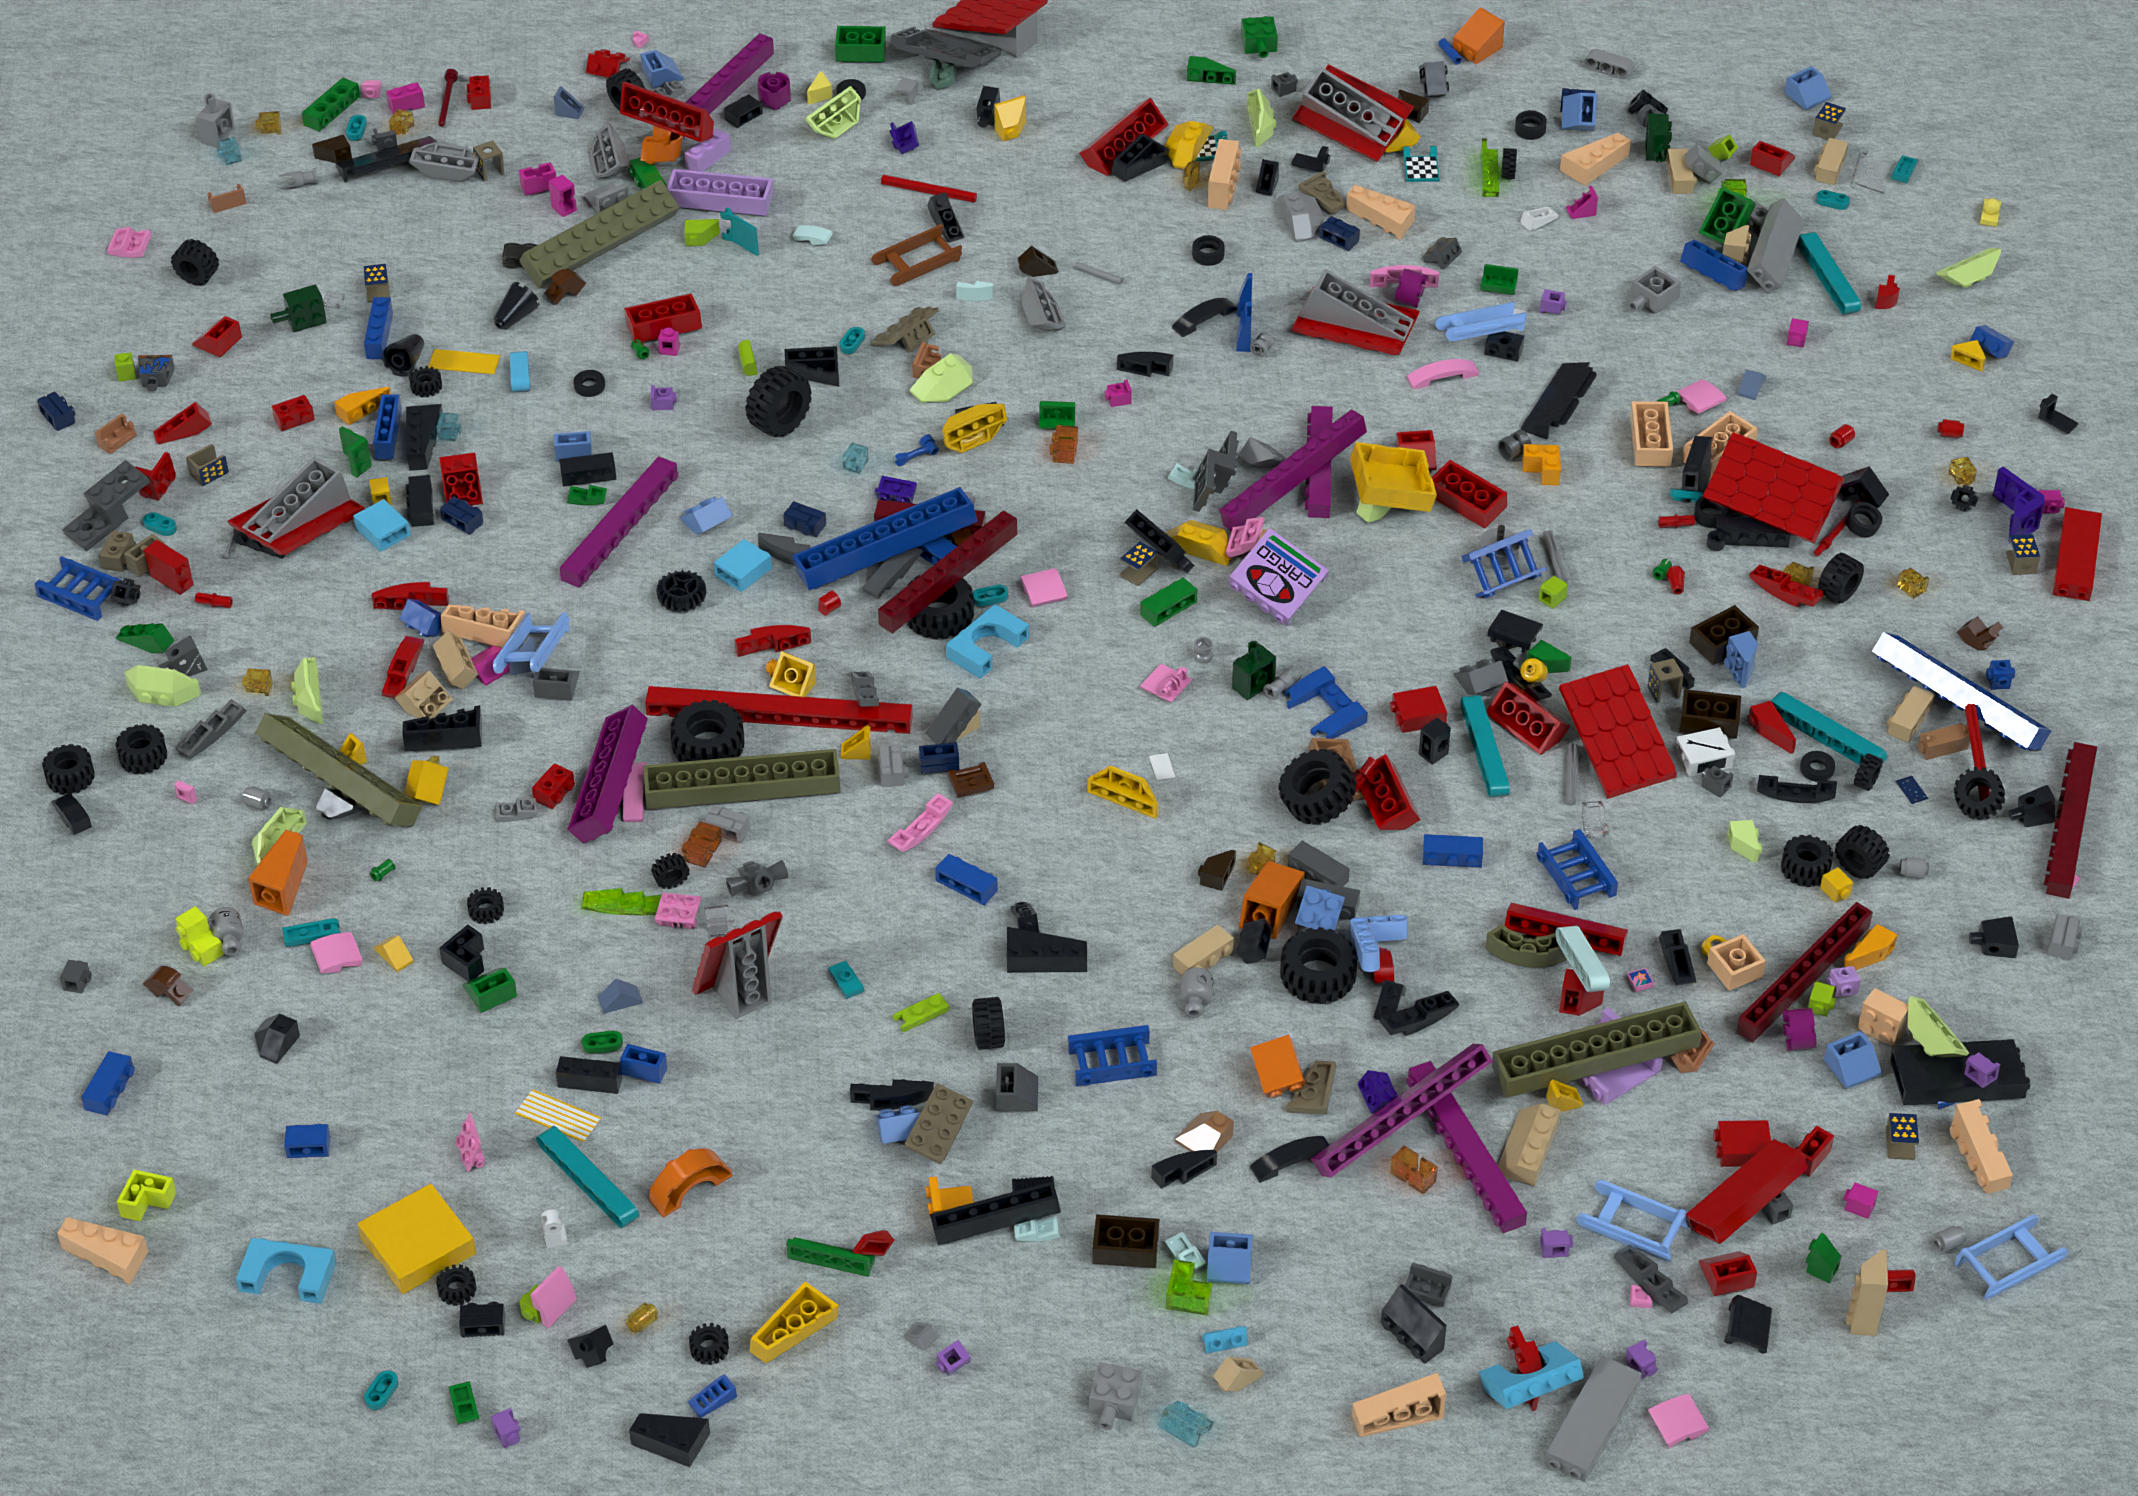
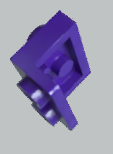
(904, 137)
(896, 490)
(1376, 1090)

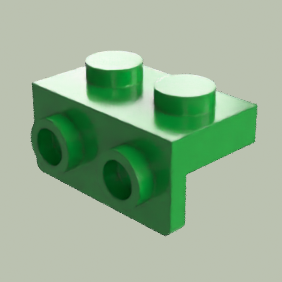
(1499, 279)
(1056, 413)

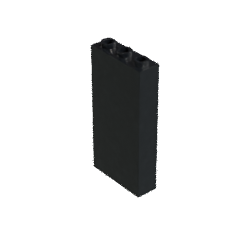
(1934, 1079)

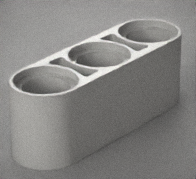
(1609, 63)

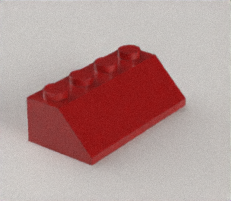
(1527, 718)
(1388, 797)

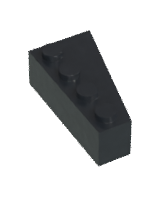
(421, 434)
(444, 731)
(1044, 952)

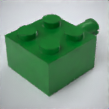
(1259, 35)

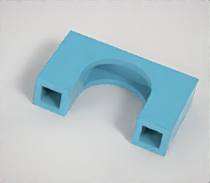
(993, 622)
(266, 1254)
(1509, 1389)

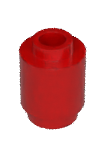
(1950, 428)
(1842, 436)

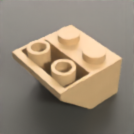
(1736, 244)
(424, 696)

